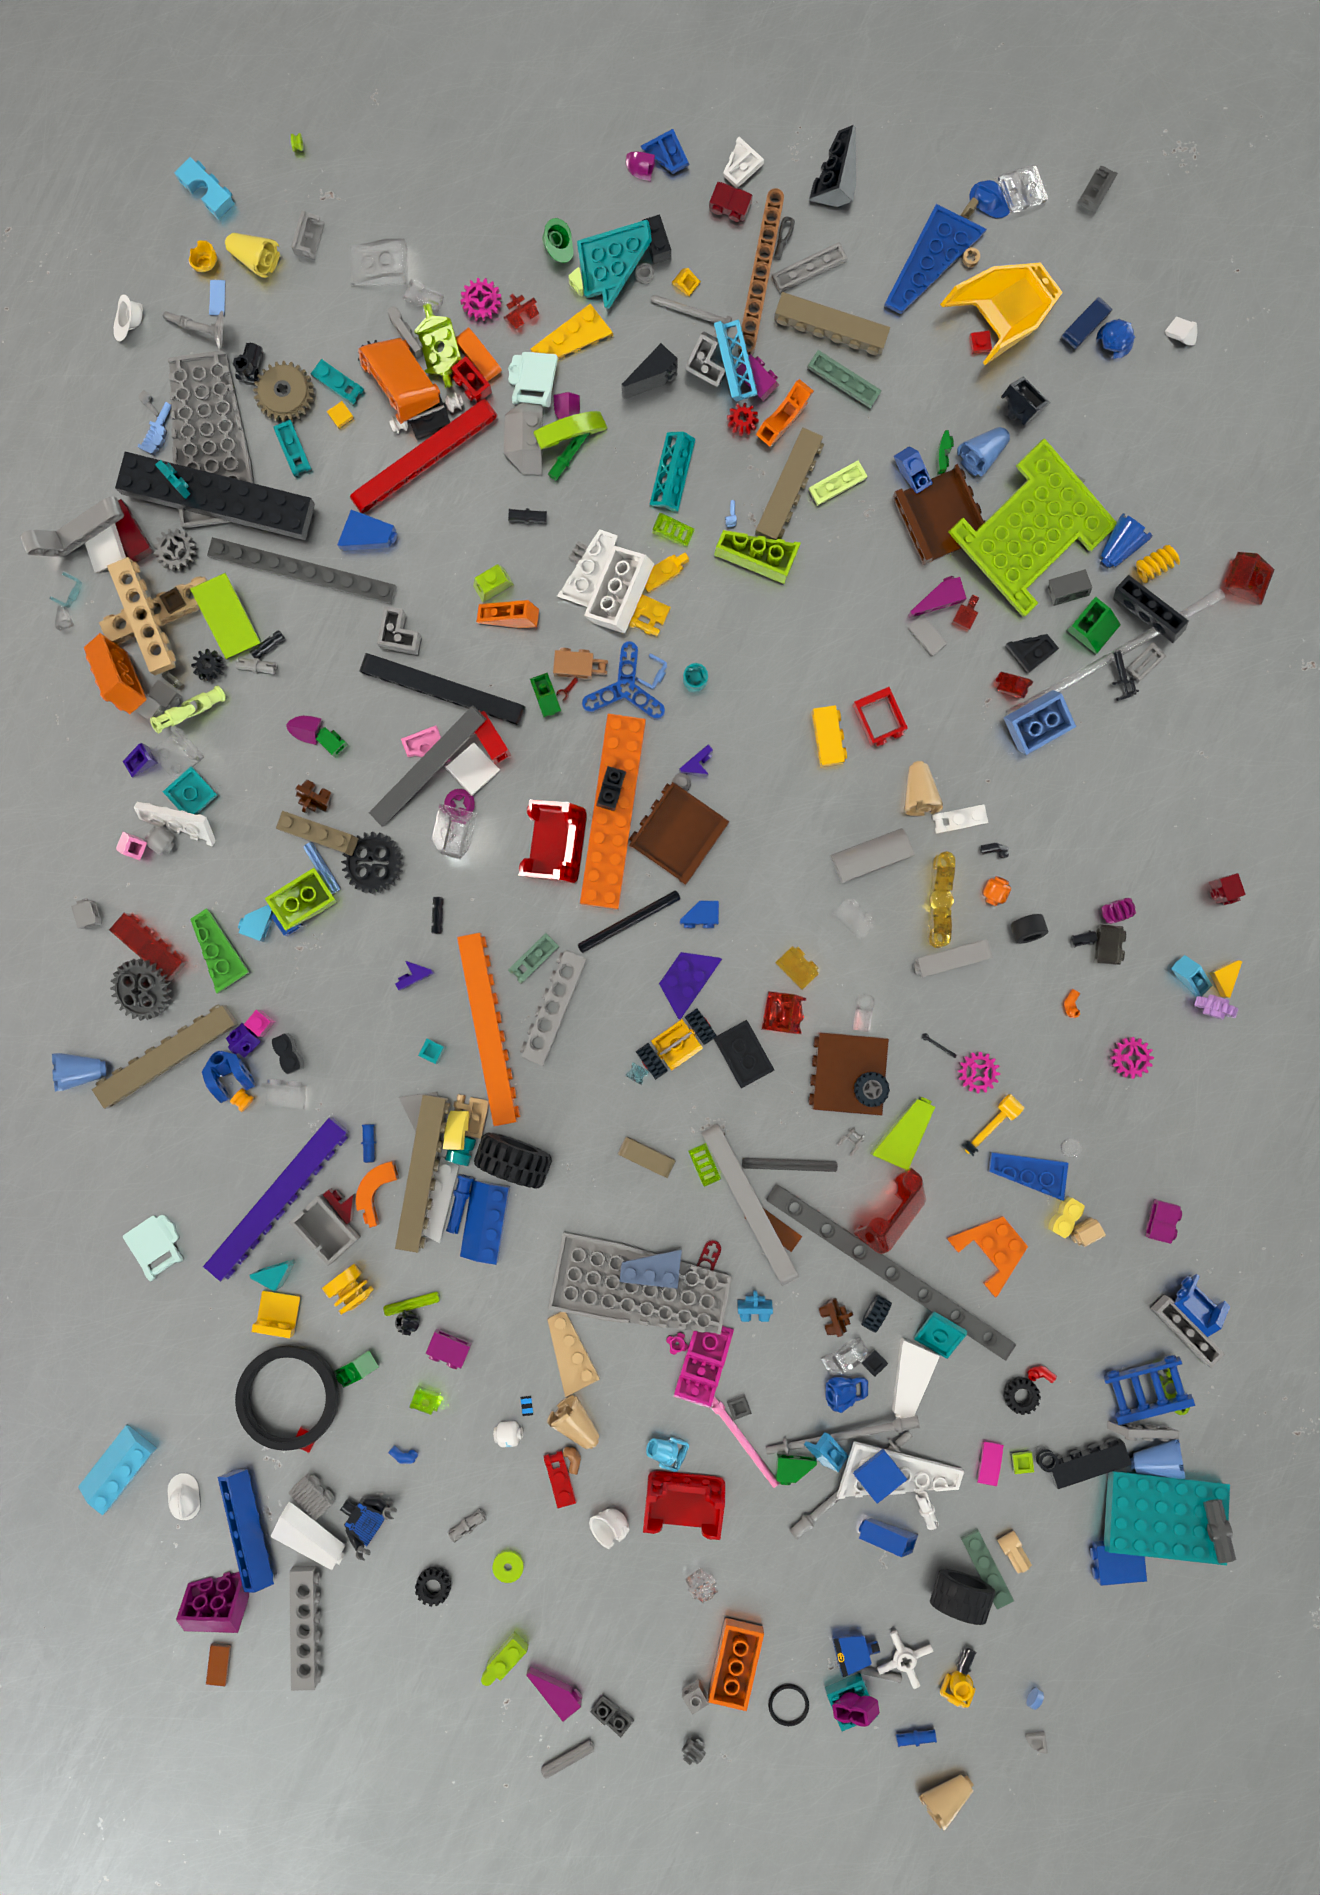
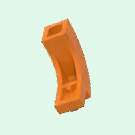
(785, 414)
(368, 1186)

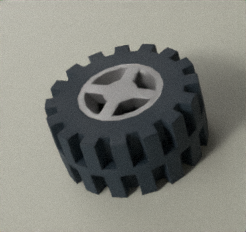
(877, 1091)
(876, 1313)

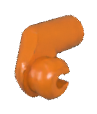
(1070, 1005)

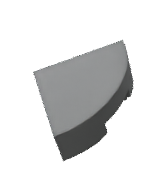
(1037, 1741)

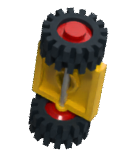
(676, 1044)

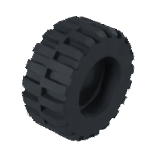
(512, 1160)

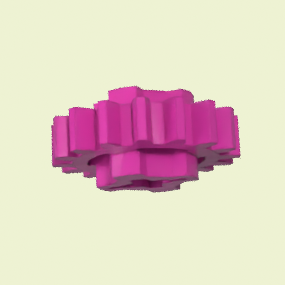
(489, 298)
(988, 1064)
(1132, 1065)

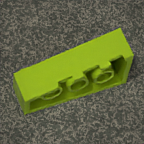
(758, 554)

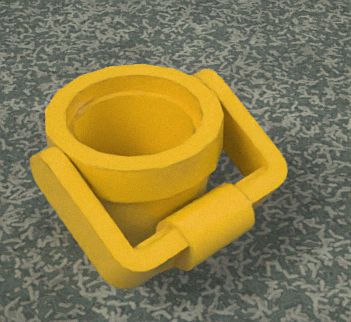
(960, 1686)

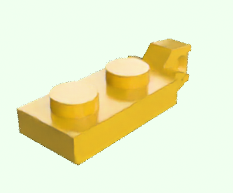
(665, 571)

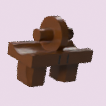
(311, 800)
(839, 1317)

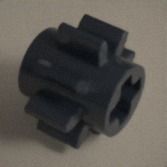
(407, 1322)

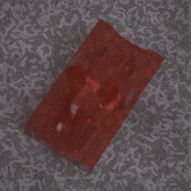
(514, 317)
(1013, 684)

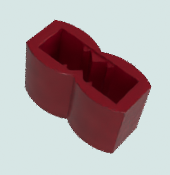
(730, 202)

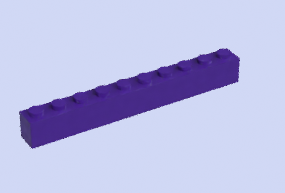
(276, 1198)

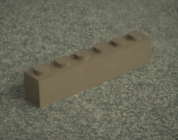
(831, 323)
(789, 484)

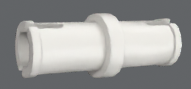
(927, 1510)

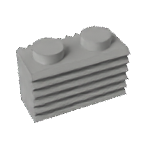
(312, 1496)

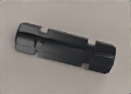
(267, 644)
(437, 915)

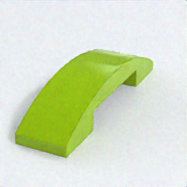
(570, 427)

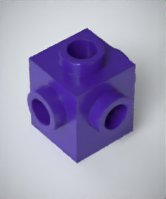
(242, 1040)

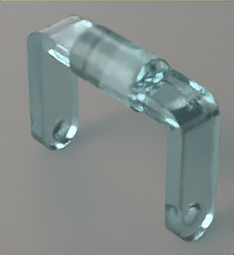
(73, 594)

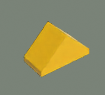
(1225, 977)

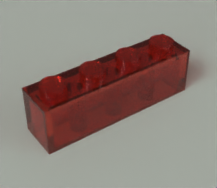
(147, 946)

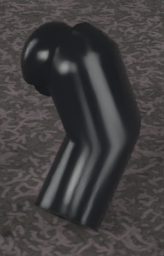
(995, 847)

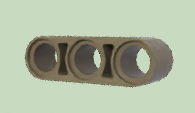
(646, 1157)

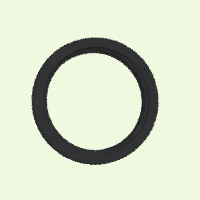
(243, 1408)

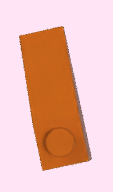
(509, 614)

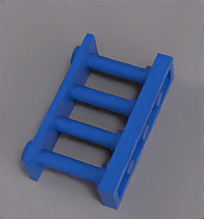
(1145, 1409)

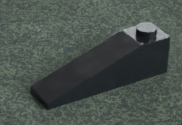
(838, 178)

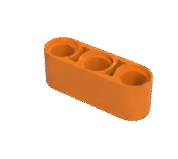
(478, 354)

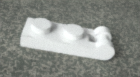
(960, 818)

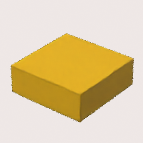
(340, 414)

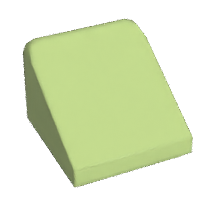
(576, 281)

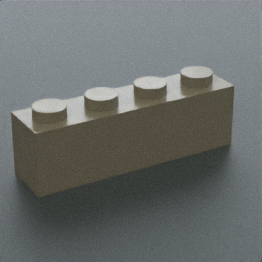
(317, 833)

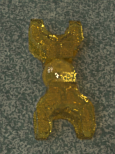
(941, 899)

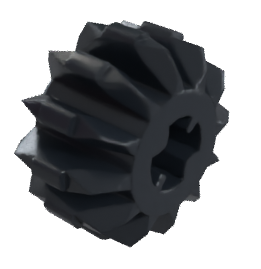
(210, 658)

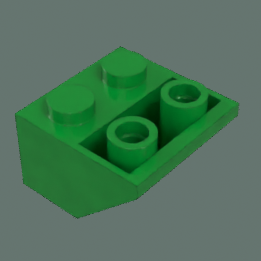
(1095, 625)

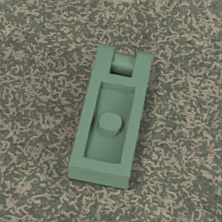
(534, 957)

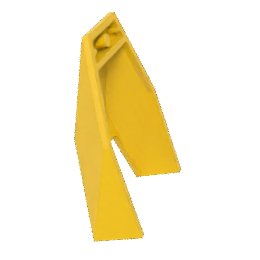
(1010, 299)

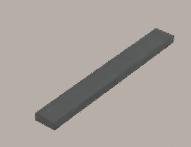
(427, 765)

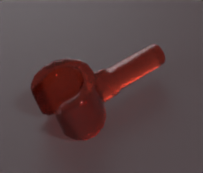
(567, 689)

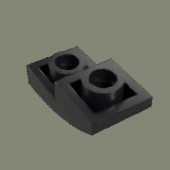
(611, 788)

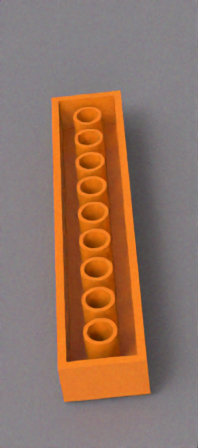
(612, 828)

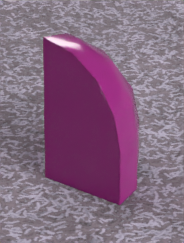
(640, 164)
(566, 404)
(304, 728)

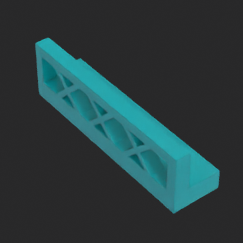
(676, 471)

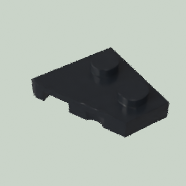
(1032, 651)

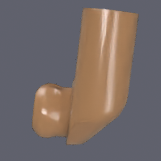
(574, 1458)

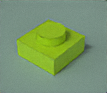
(1022, 1462)

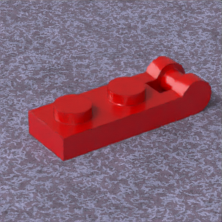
(560, 1480)

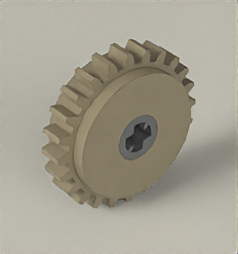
(281, 378)

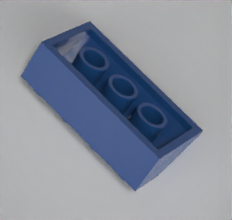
(485, 1222)

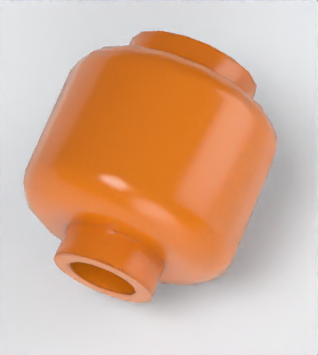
(997, 890)

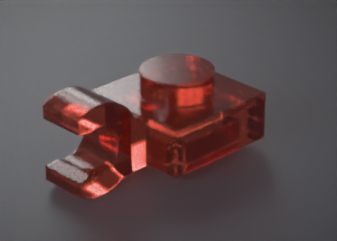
(966, 614)

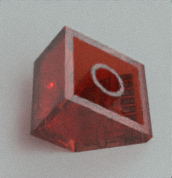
(1249, 577)

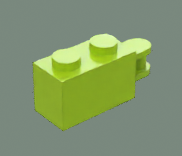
(504, 1659)

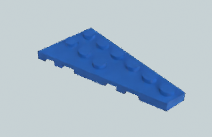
(937, 248)

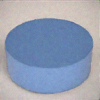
(1035, 1699)

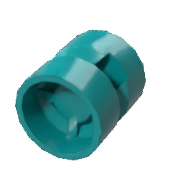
(695, 677)
(462, 1157)

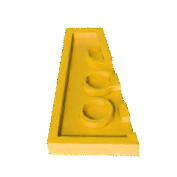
(577, 332)

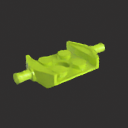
(431, 333)

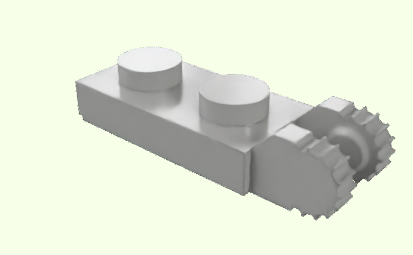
(405, 331)

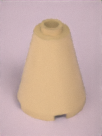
(921, 791)
(574, 1423)
(947, 1799)

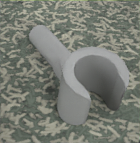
(145, 398)

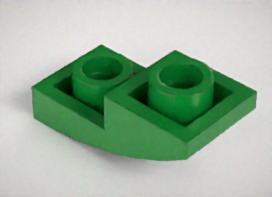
(945, 446)

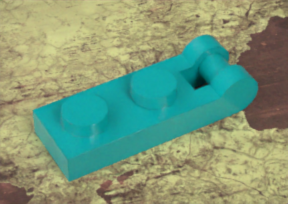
(336, 381)
(292, 447)

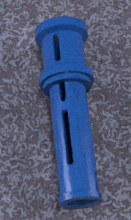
(461, 1194)

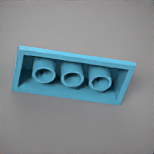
(116, 1469)

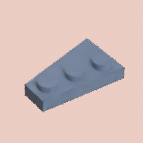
(654, 1270)

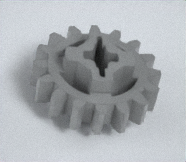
(182, 549)

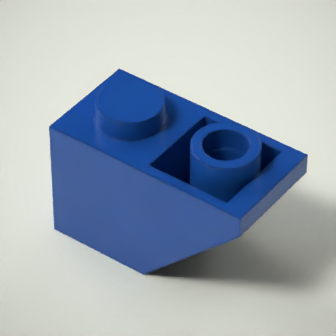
(913, 469)
(703, 913)

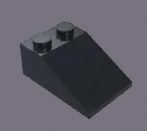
(651, 373)

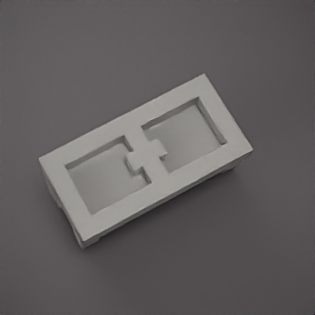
(307, 235)

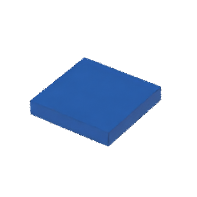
(880, 1476)

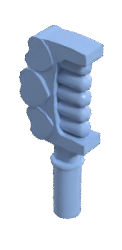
(157, 433)

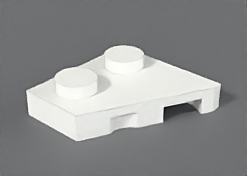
(742, 163)

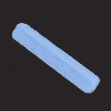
(321, 867)

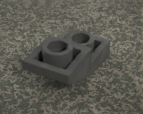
(612, 1716)

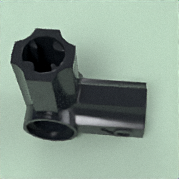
(247, 364)

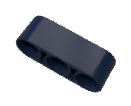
(1087, 322)

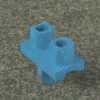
(755, 1305)

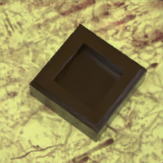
(173, 600)

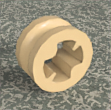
(975, 252)

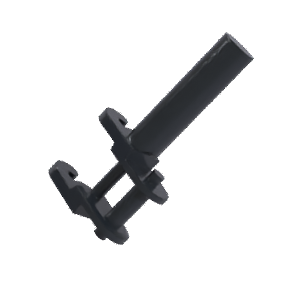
(1123, 677)

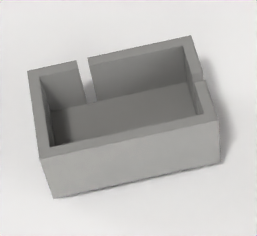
(324, 1228)

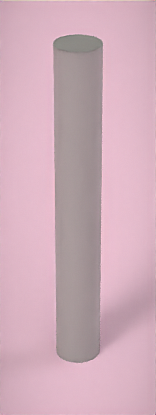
(887, 1676)

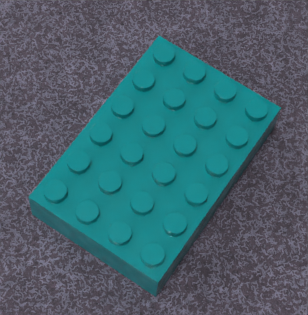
(1161, 1516)

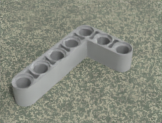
(75, 532)

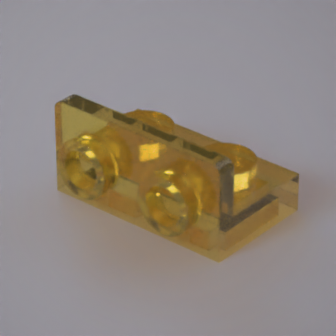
(797, 967)

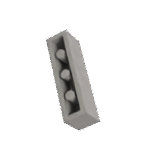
(1187, 1331)

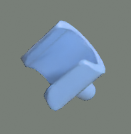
(731, 520)

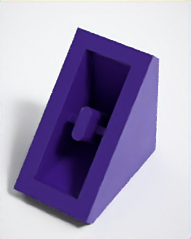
(139, 760)

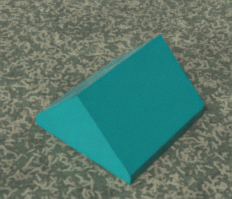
(273, 1276)

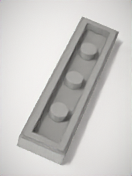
(809, 267)

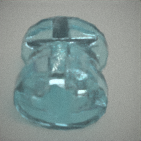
(637, 1071)

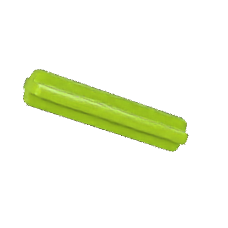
(410, 1304)

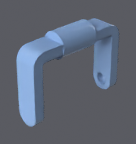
(659, 676)

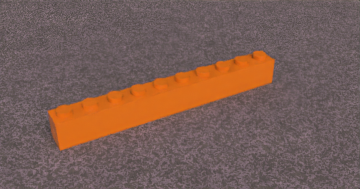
(487, 1029)

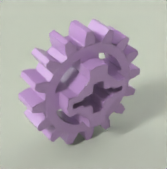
(1216, 1007)

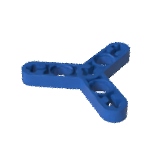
(616, 688)

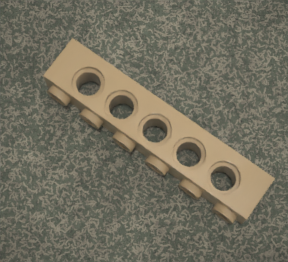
(120, 572)
(111, 623)

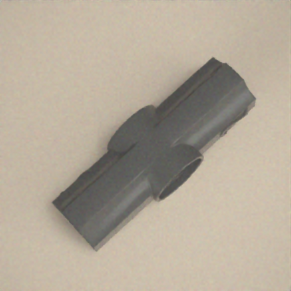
(1219, 1531)

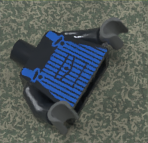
(365, 1521)

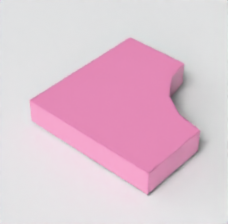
(421, 742)

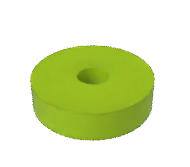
(508, 1557)

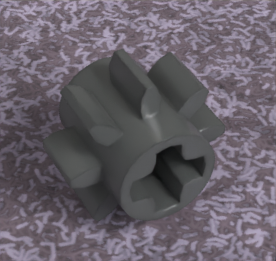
(693, 1751)

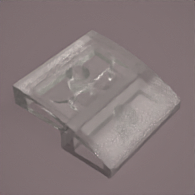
(1022, 188)

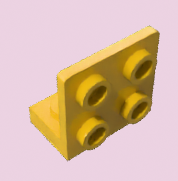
(277, 1314)

